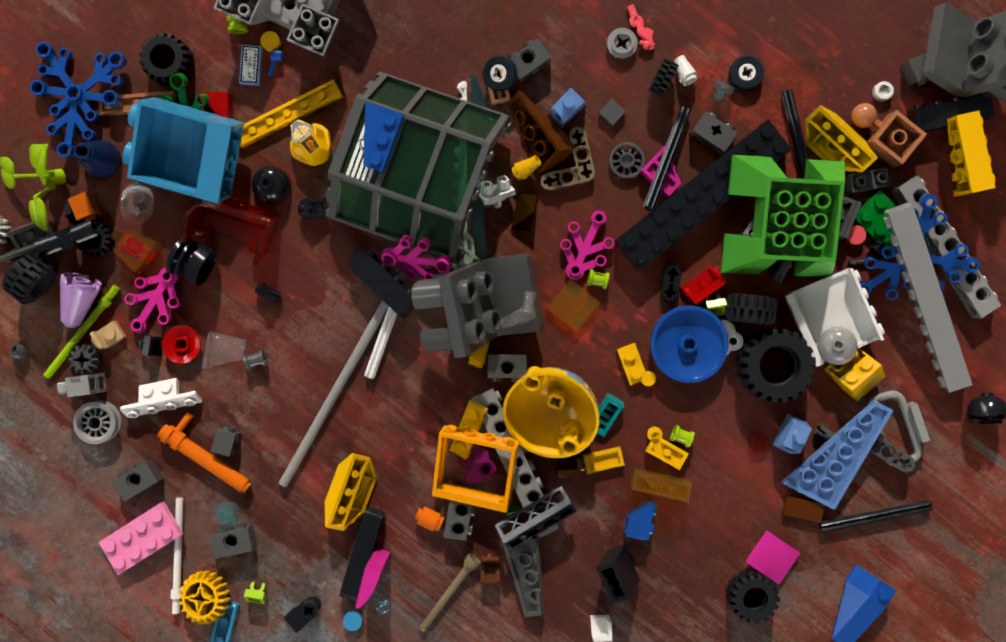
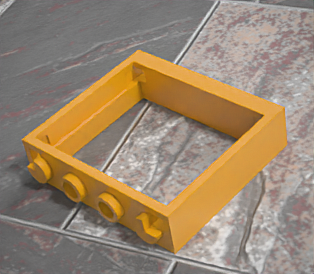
(469, 495)

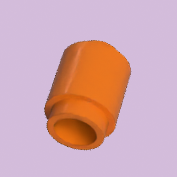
(429, 519)

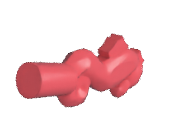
(644, 33)

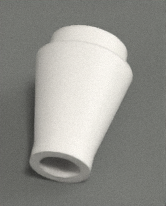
(685, 71)

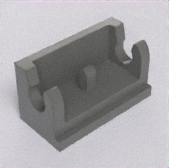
(849, 212)

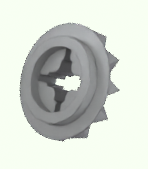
(622, 34)

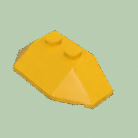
(836, 141)
(349, 491)

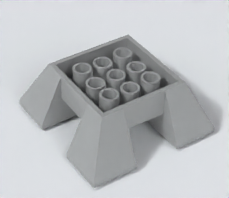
(309, 21)

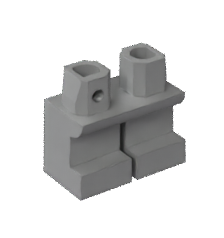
(83, 385)

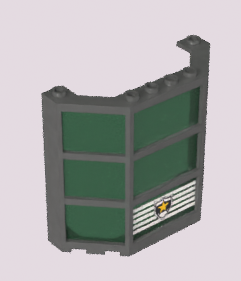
(430, 170)

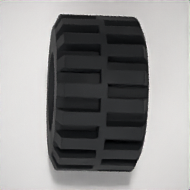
(156, 48)
(29, 278)
(751, 309)
(763, 607)

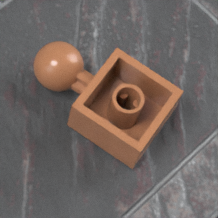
(882, 140)

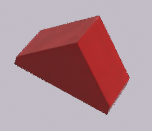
(221, 103)

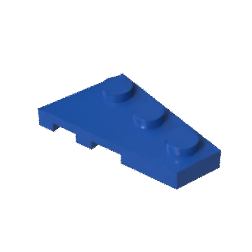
(380, 135)

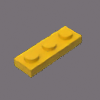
(472, 419)

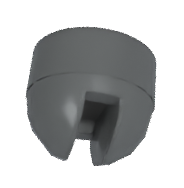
(18, 351)

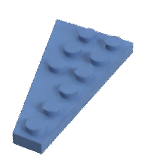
(835, 464)

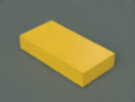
(603, 460)

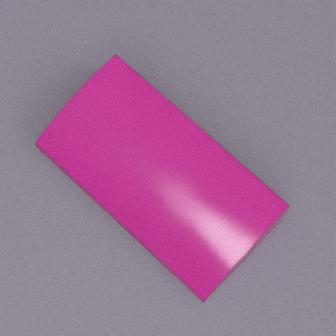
(372, 575)

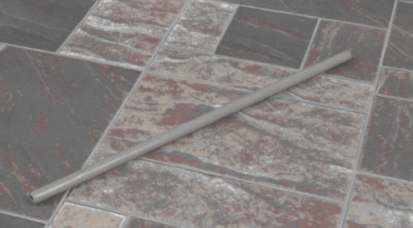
(336, 389)

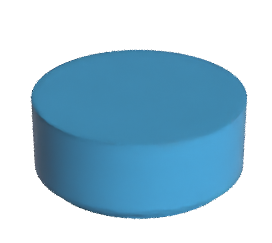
(353, 620)

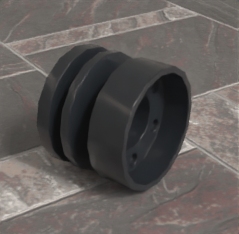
(191, 261)

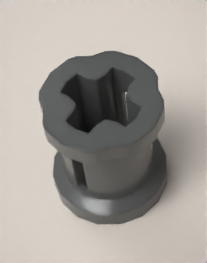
(255, 360)

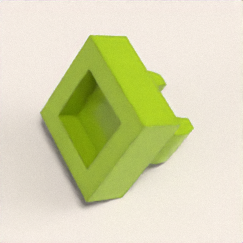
(717, 306)
(256, 596)

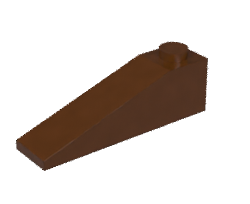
(539, 133)

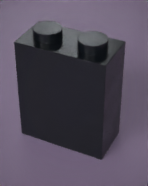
(618, 574)

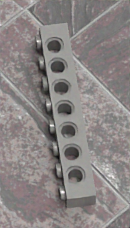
(966, 291)
(522, 489)

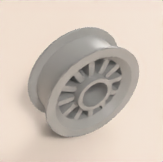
(97, 410)

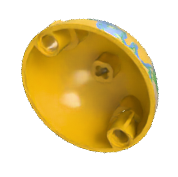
(547, 405)

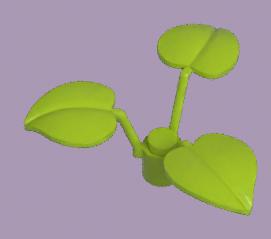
(38, 160)

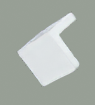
(601, 628)

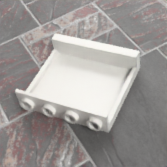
(834, 303)

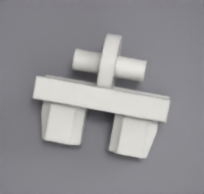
(496, 193)

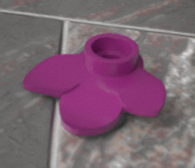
(475, 463)

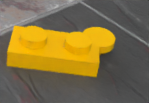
(634, 367)
(665, 450)

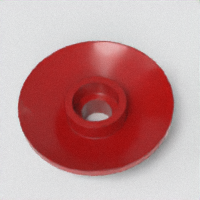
(172, 344)

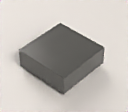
(612, 112)

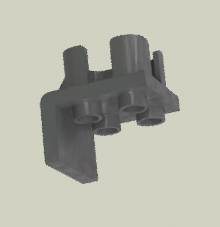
(966, 53)
(476, 301)

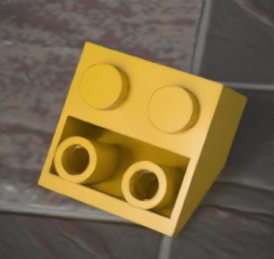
(858, 375)

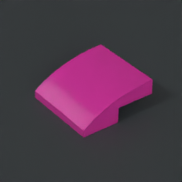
(772, 557)

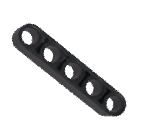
(361, 552)

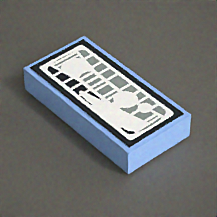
(250, 65)

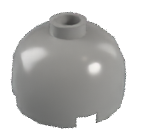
(837, 346)

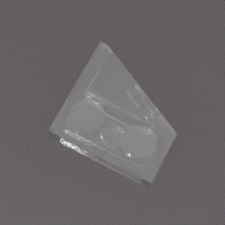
(223, 349)

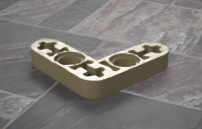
(575, 171)

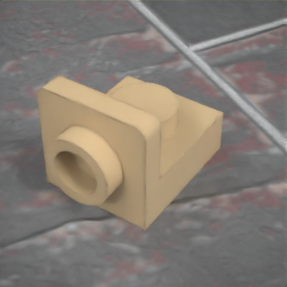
(107, 335)

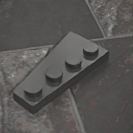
(527, 576)

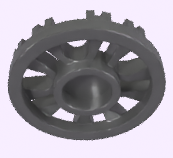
(626, 160)

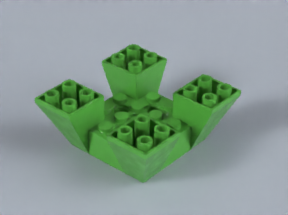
(776, 195)

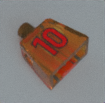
(135, 249)

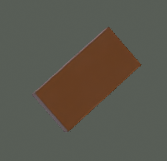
(803, 509)

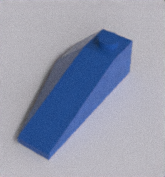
(861, 604)

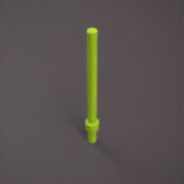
(104, 302)

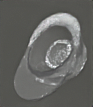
(137, 203)

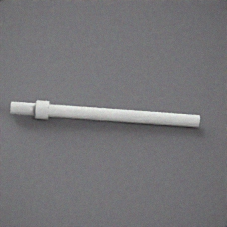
(177, 558)

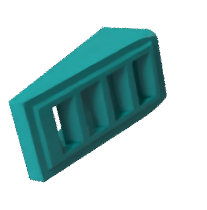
(615, 412)

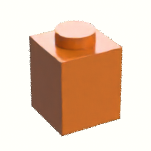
(85, 207)

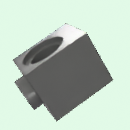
(225, 441)

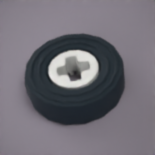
(491, 69)
(743, 82)

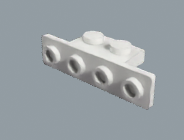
(160, 397)

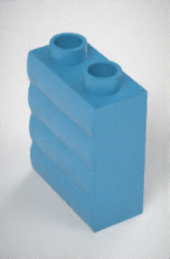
(183, 149)

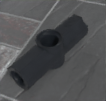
(66, 238)

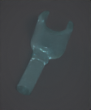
(382, 607)

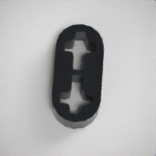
(675, 283)

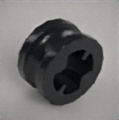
(876, 249)

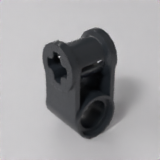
(301, 614)

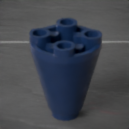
(98, 157)

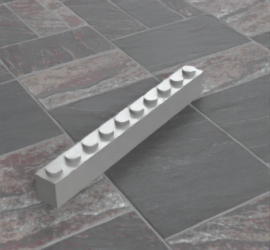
(927, 297)

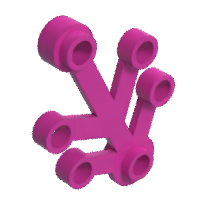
(585, 248)
(393, 257)
(155, 297)

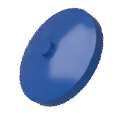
(689, 344)

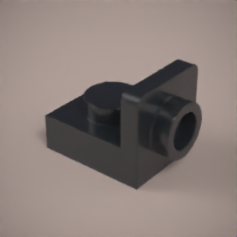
(312, 208)

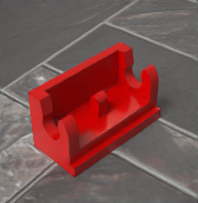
(703, 285)

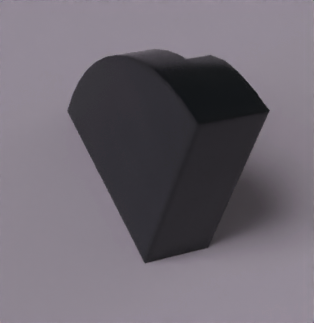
(70, 215)

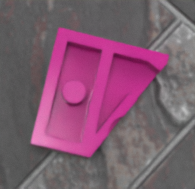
(672, 180)

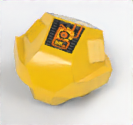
(310, 143)

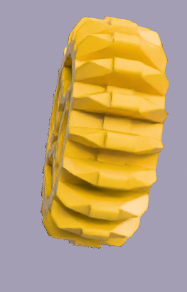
(196, 603)

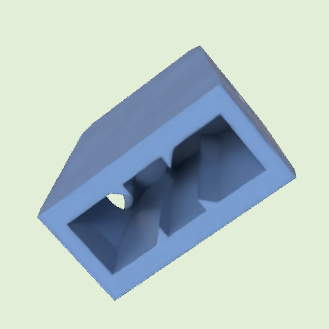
(566, 108)
(792, 434)

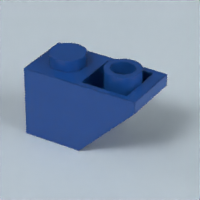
(639, 520)

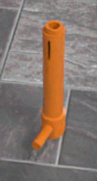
(178, 441)

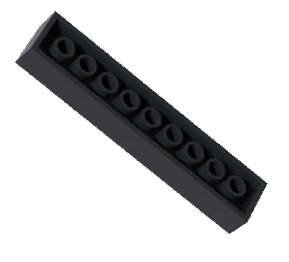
(695, 199)

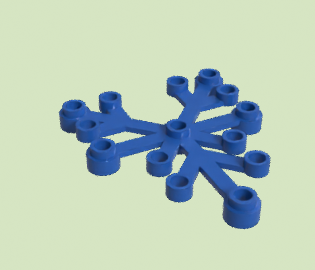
(72, 117)
(946, 261)

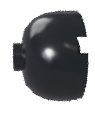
(271, 185)
(987, 409)

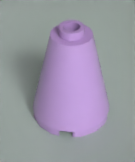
(76, 297)

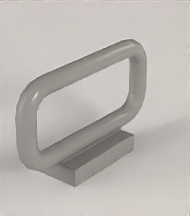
(913, 421)

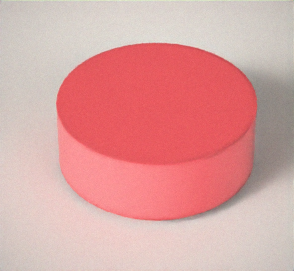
(857, 235)

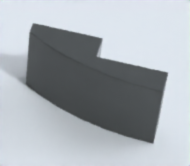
(867, 180)

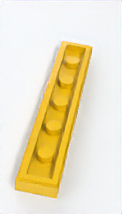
(290, 112)

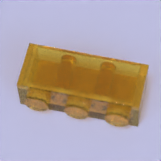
(660, 484)

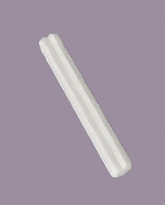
(380, 344)

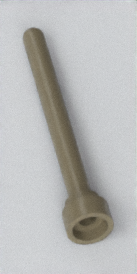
(470, 564)

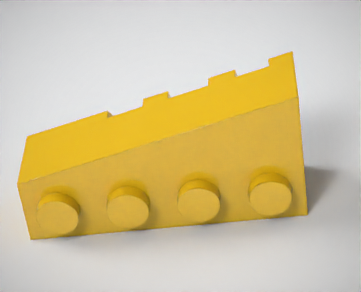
(970, 154)

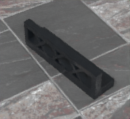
(537, 524)

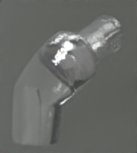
(522, 315)

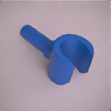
(276, 56)

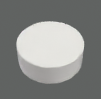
(883, 91)

